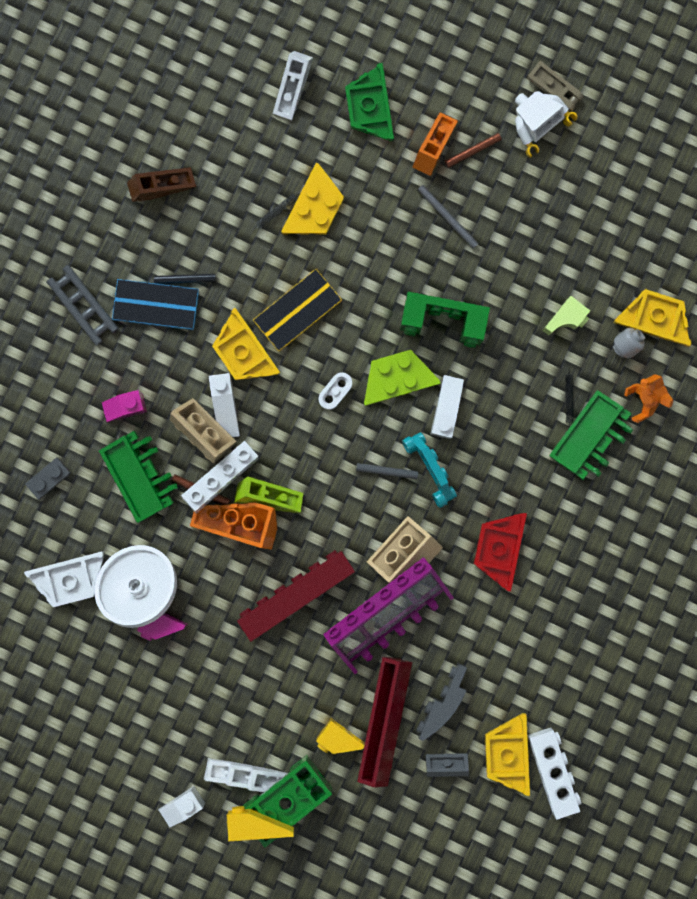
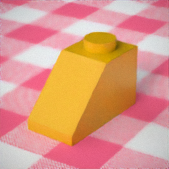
(338, 739)

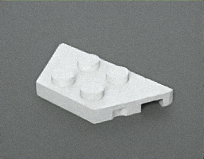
(68, 580)

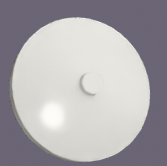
(135, 586)

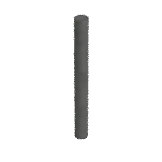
(447, 216)

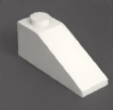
(292, 84)
(224, 402)
(447, 407)

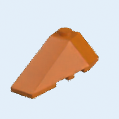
(244, 522)

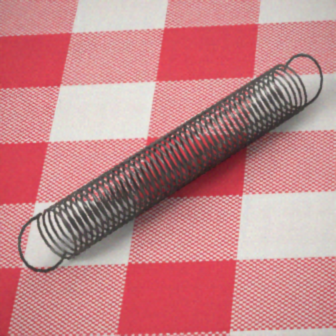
(287, 200)

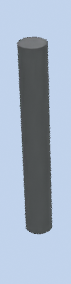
(387, 471)

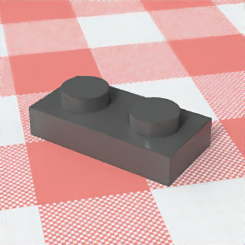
(48, 478)
(447, 765)

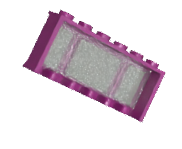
(386, 613)

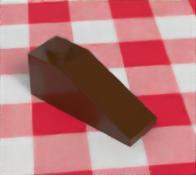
(160, 183)

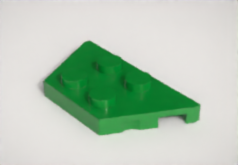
(369, 104)

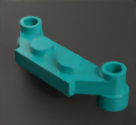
(430, 458)

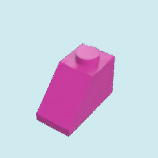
(124, 406)
(161, 627)

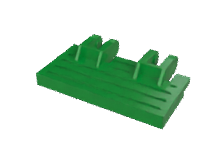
(589, 434)
(135, 477)

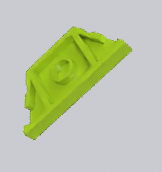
(397, 376)

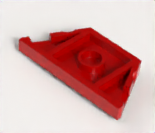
(499, 548)

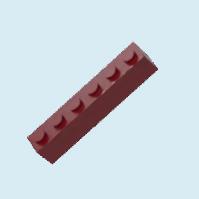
(296, 595)
(384, 722)

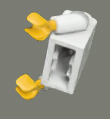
(538, 116)

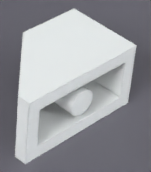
(182, 807)

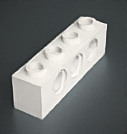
(220, 477)
(569, 803)

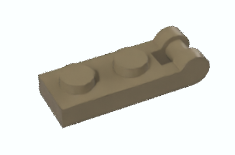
(554, 84)

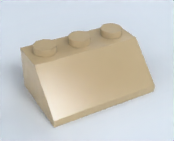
(202, 430)
(403, 550)

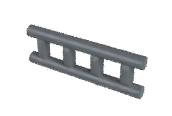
(70, 301)

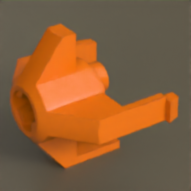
(652, 394)

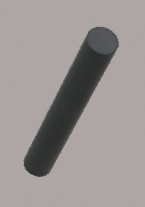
(194, 278)

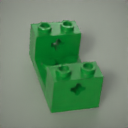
(474, 316)
(304, 788)

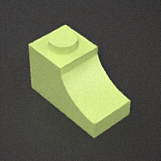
(569, 315)

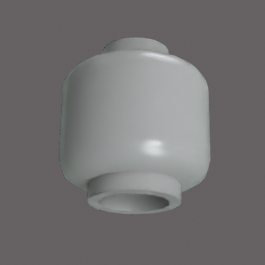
(629, 343)

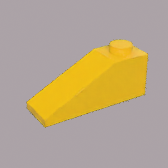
(252, 825)

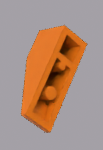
(434, 144)

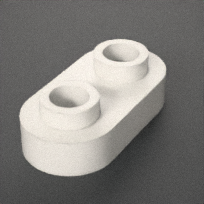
(336, 392)

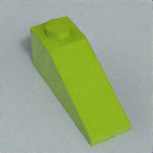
(268, 494)

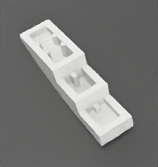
(241, 775)

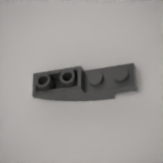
(440, 711)

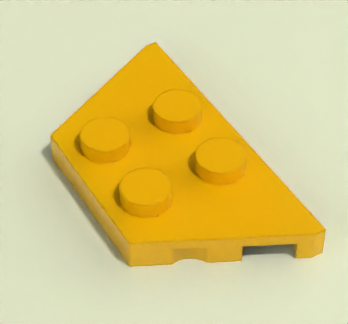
(315, 205)
(657, 316)
(242, 351)
(508, 754)

